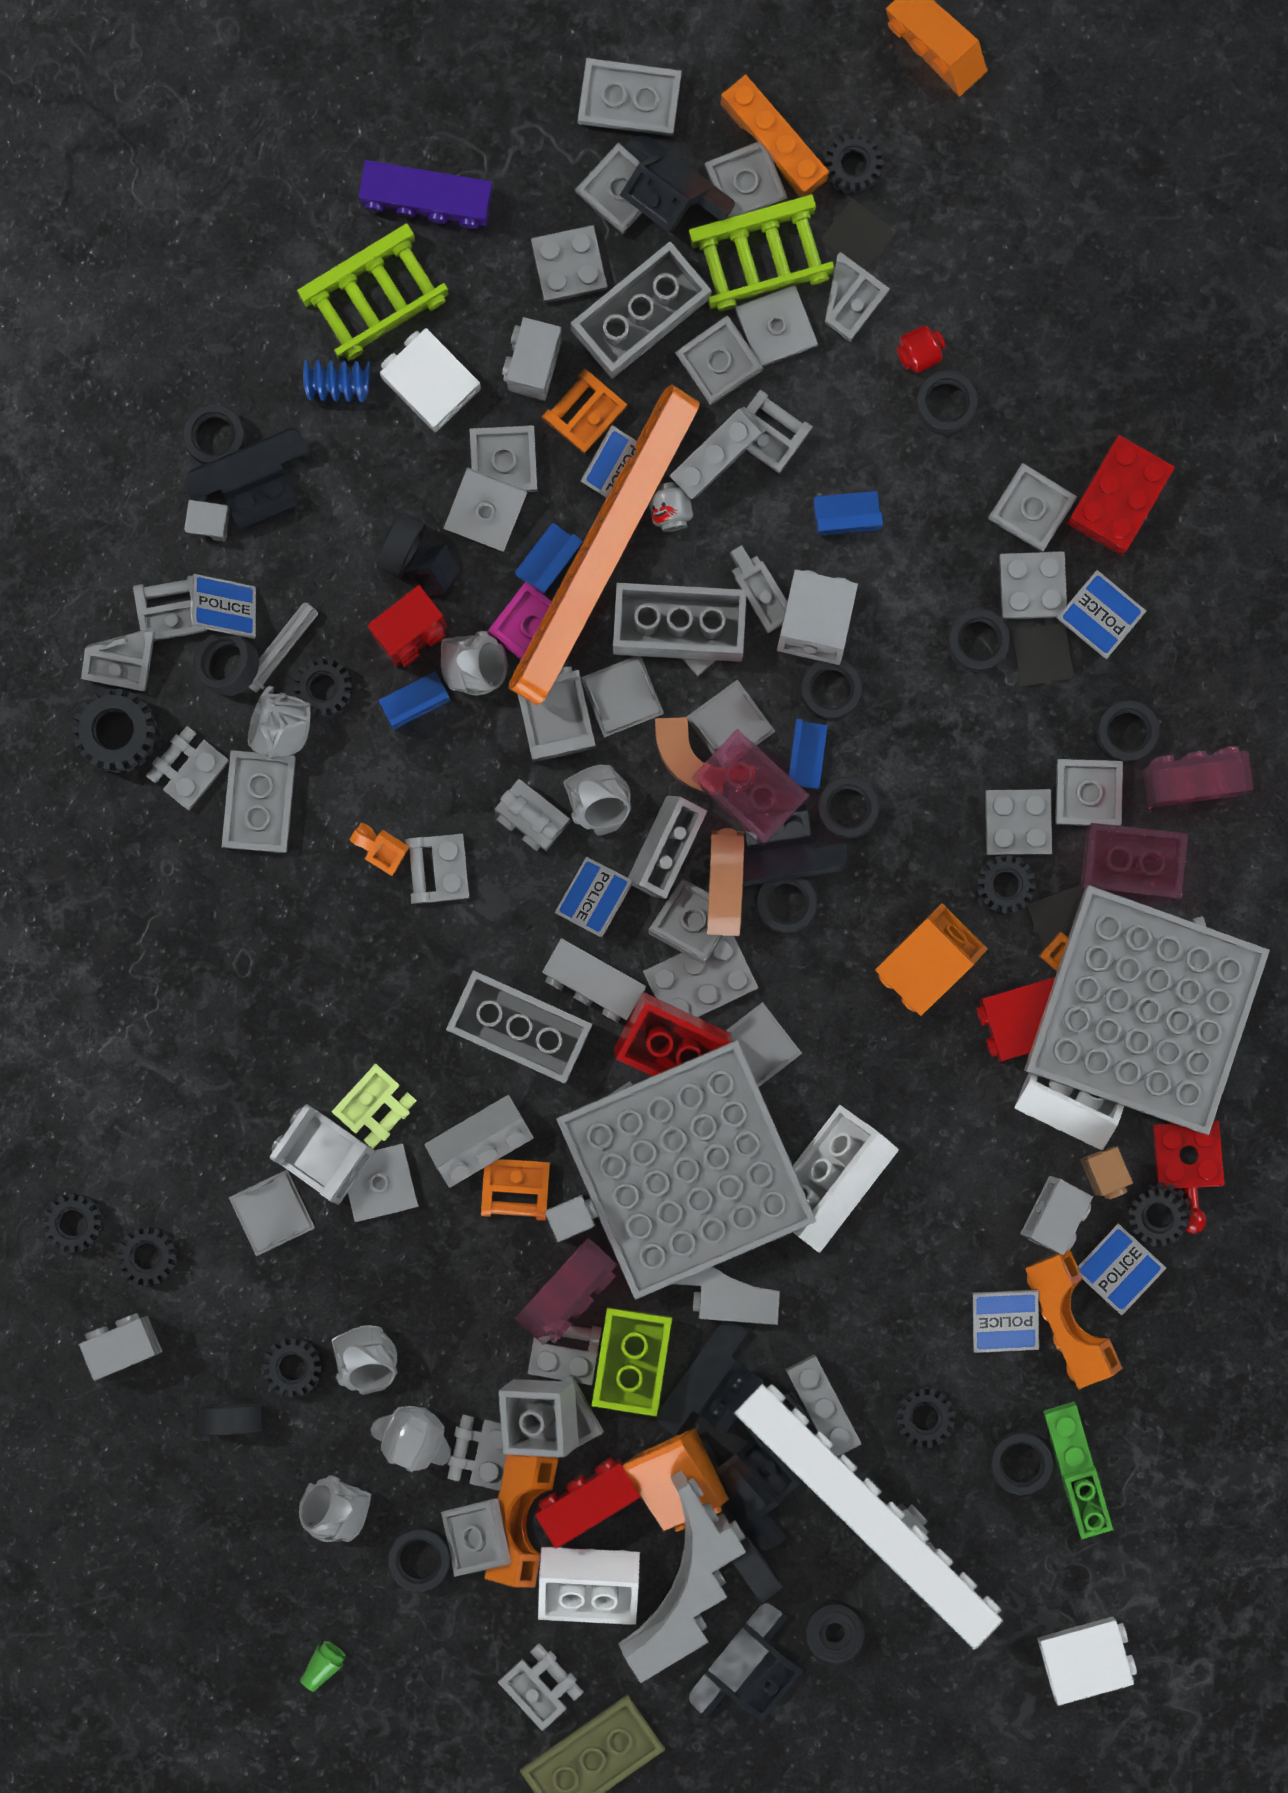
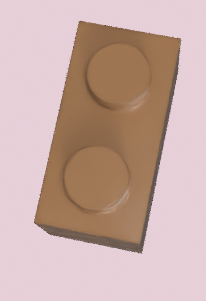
(1107, 1173)

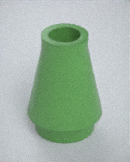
(323, 1664)

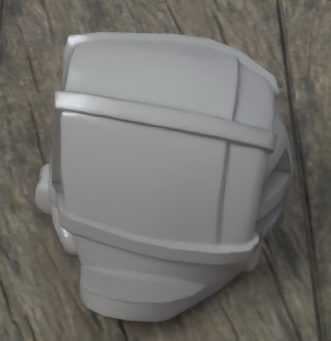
(473, 663)
(279, 724)
(598, 798)
(365, 1359)
(412, 1438)
(333, 1510)

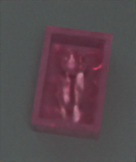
(1197, 777)
(750, 787)
(1134, 861)
(567, 1293)

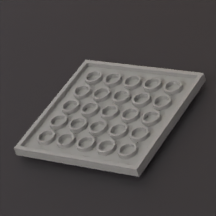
(1147, 1010)
(686, 1169)

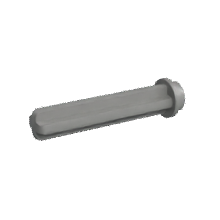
(283, 644)

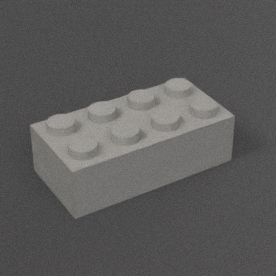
(641, 310)
(679, 622)
(519, 1027)

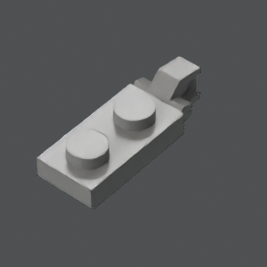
(760, 589)

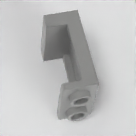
(817, 616)
(561, 721)
(321, 1153)

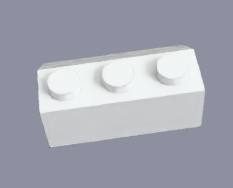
(1069, 1110)
(588, 1585)

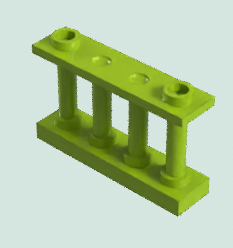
(738, 229)
(345, 276)

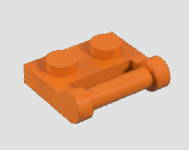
(592, 418)
(516, 1177)

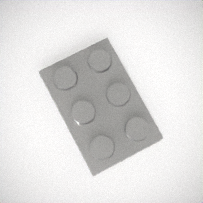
(629, 97)
(258, 802)
(702, 987)

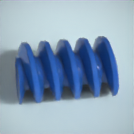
(336, 381)

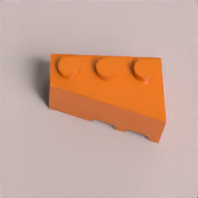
(939, 41)

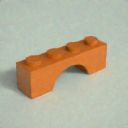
(789, 152)
(1087, 1356)
(522, 1482)

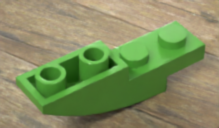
(1077, 1470)

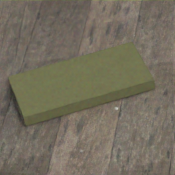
(596, 1753)

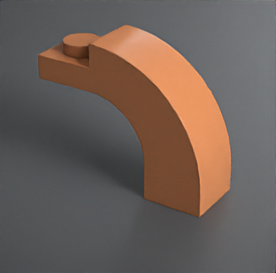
(676, 751)
(725, 882)

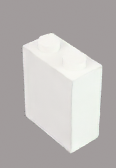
(429, 379)
(1087, 1660)

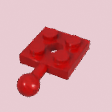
(1205, 1172)

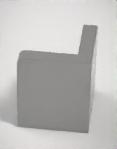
(207, 519)

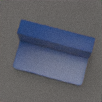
(847, 513)
(549, 559)
(414, 700)
(807, 754)

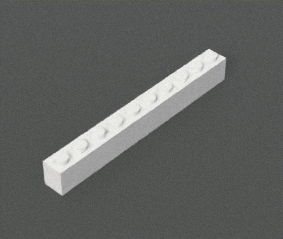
(868, 1516)

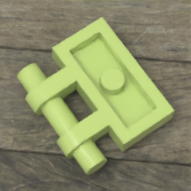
(366, 1100)

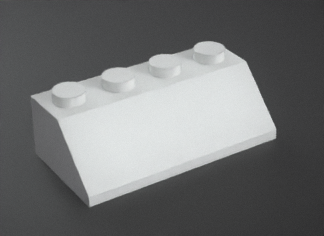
(838, 1172)

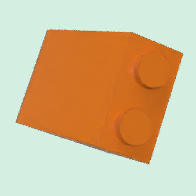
(930, 960)
(652, 1471)

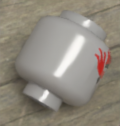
(670, 507)

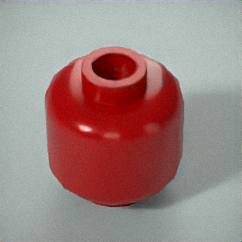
(920, 349)

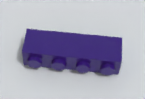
(425, 193)

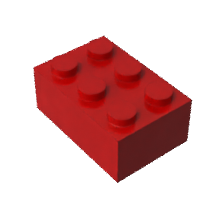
(1120, 495)
(408, 627)
(665, 1037)
(586, 1502)

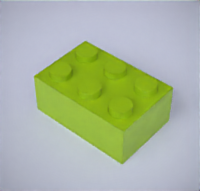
(632, 1361)

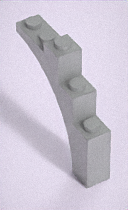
(731, 1299)
(677, 1623)

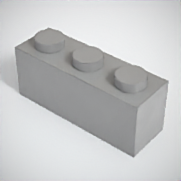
(717, 452)
(666, 846)
(593, 981)
(478, 1141)
(572, 1217)
(823, 1405)

